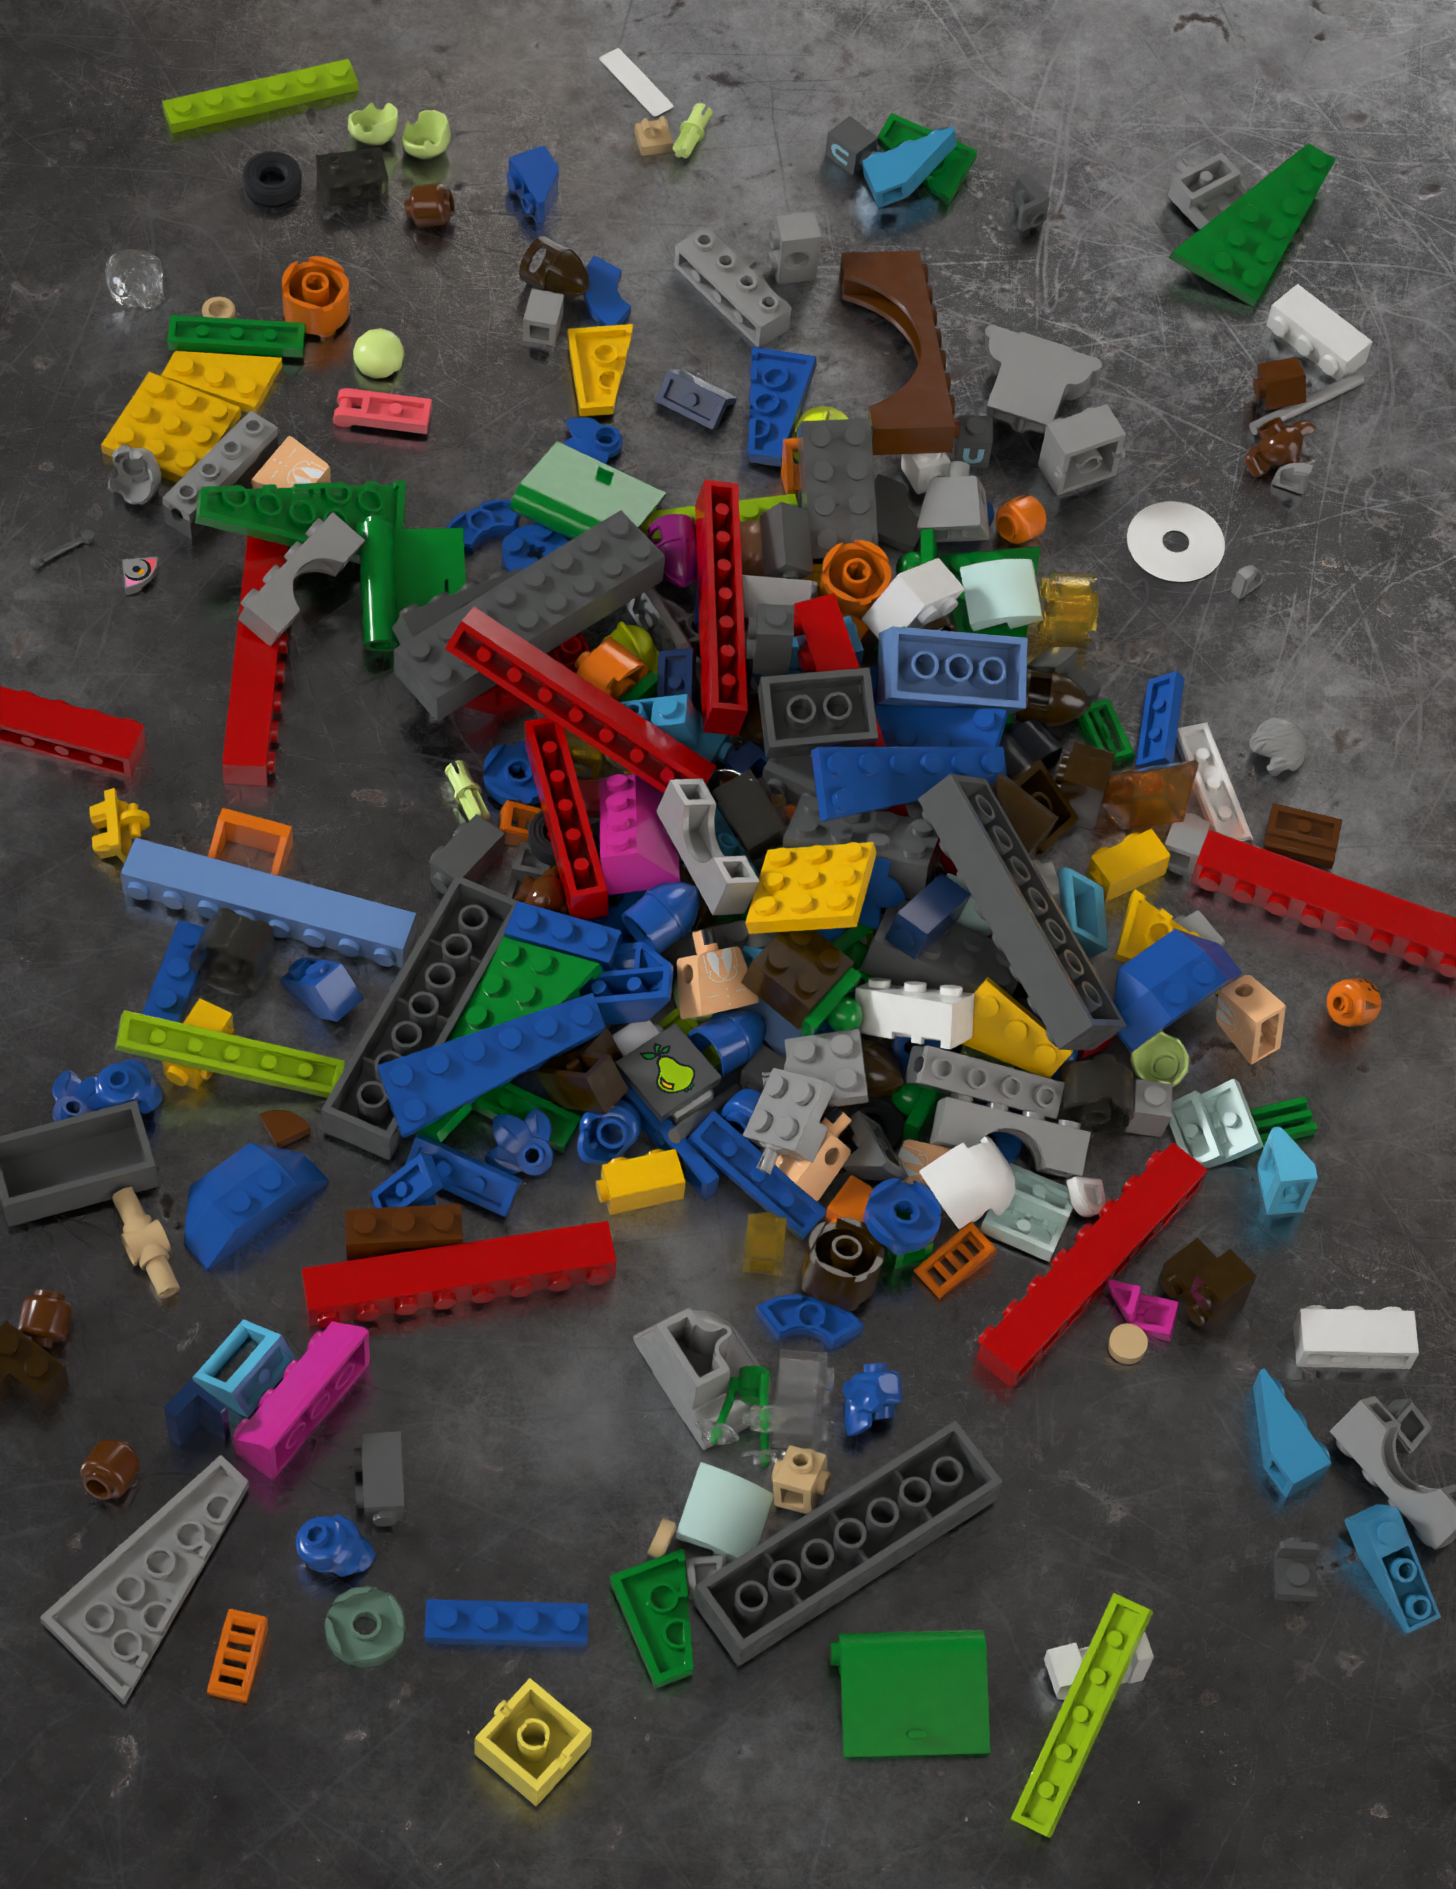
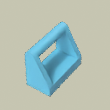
(1084, 910)
(1290, 1180)
(256, 1374)

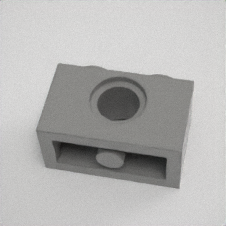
(794, 247)

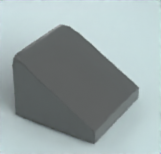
(1413, 1424)

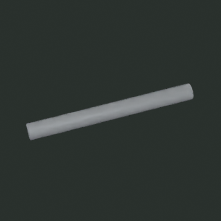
(1311, 400)

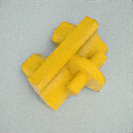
(122, 822)

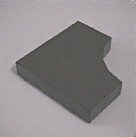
(894, 518)

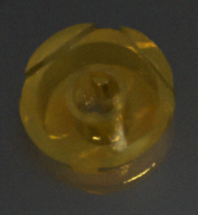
(1069, 607)

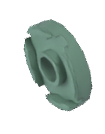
(365, 1649)

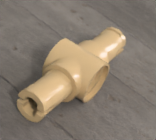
(146, 1242)

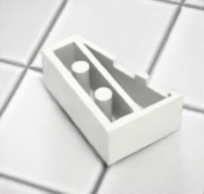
(916, 1012)

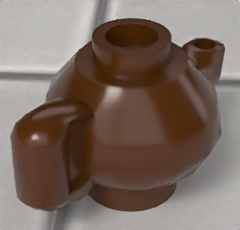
(1278, 445)
(543, 891)

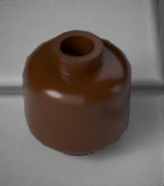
(430, 205)
(45, 1318)
(109, 1469)

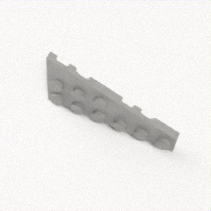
(133, 1595)

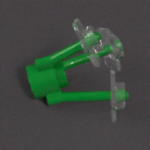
(763, 1417)

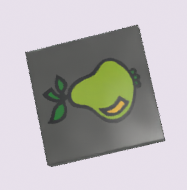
(668, 1072)

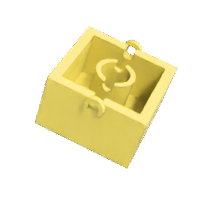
(532, 1741)

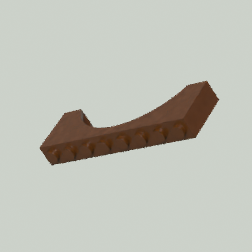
(922, 411)

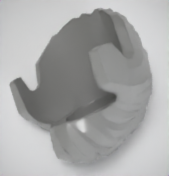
(138, 474)
(1280, 742)

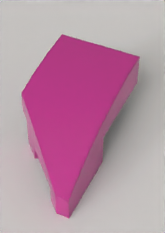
(1150, 1313)

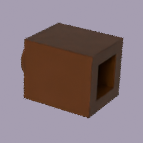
(1280, 383)

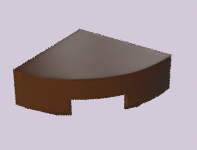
(284, 1126)

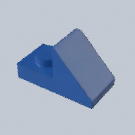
(410, 1185)

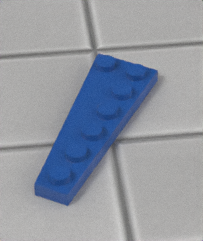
(940, 726)
(884, 777)
(459, 1071)

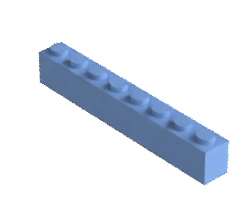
(288, 906)

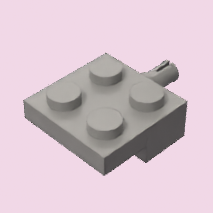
(1205, 188)
(830, 1058)
(789, 1118)

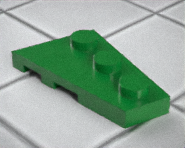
(949, 174)
(658, 1615)

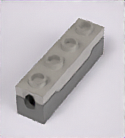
(228, 463)
(983, 1081)

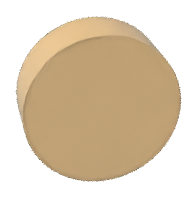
(219, 308)
(1127, 1343)
(662, 1538)

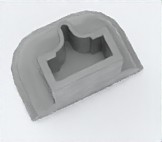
(1034, 378)
(693, 1363)

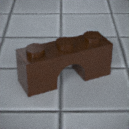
(382, 1230)

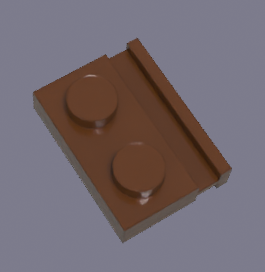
(1302, 835)

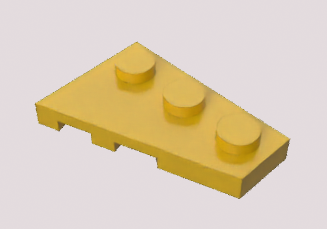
(598, 365)
(228, 377)
(1143, 927)
(1012, 1032)

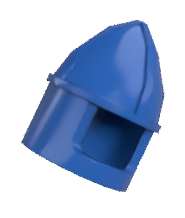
(663, 914)
(735, 1036)

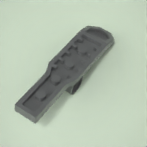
(668, 627)

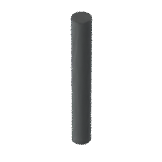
(692, 1122)

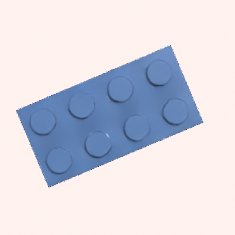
(951, 669)

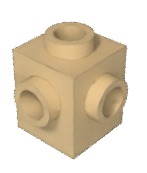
(800, 1479)

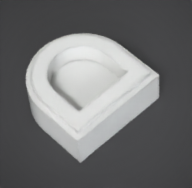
(1086, 1195)

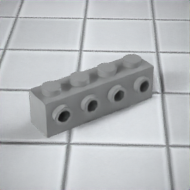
(732, 287)

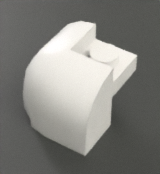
(971, 1181)

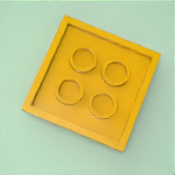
(172, 424)
(811, 888)

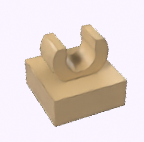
(653, 136)

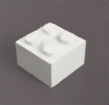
(915, 598)

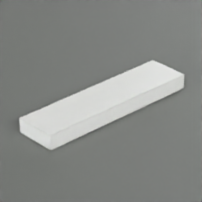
(1212, 782)

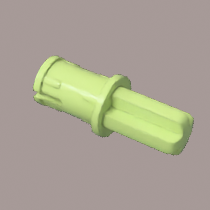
(692, 131)
(467, 791)

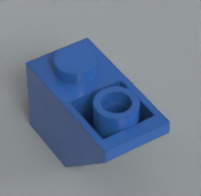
(535, 180)
(322, 987)

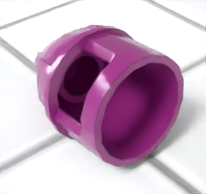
(678, 546)

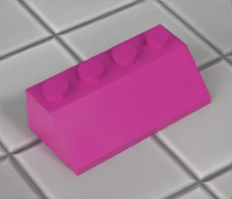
(633, 840)
(302, 1398)

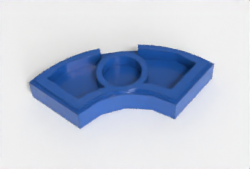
(603, 297)
(484, 522)
(809, 1316)

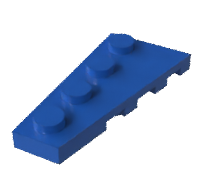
(776, 400)

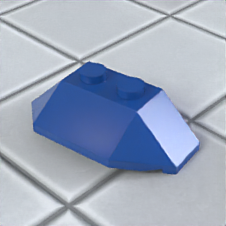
(1168, 983)
(633, 986)
(245, 1199)

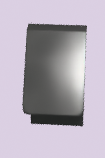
(1064, 661)
(875, 1156)

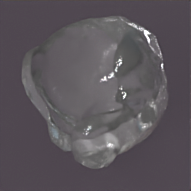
(135, 278)

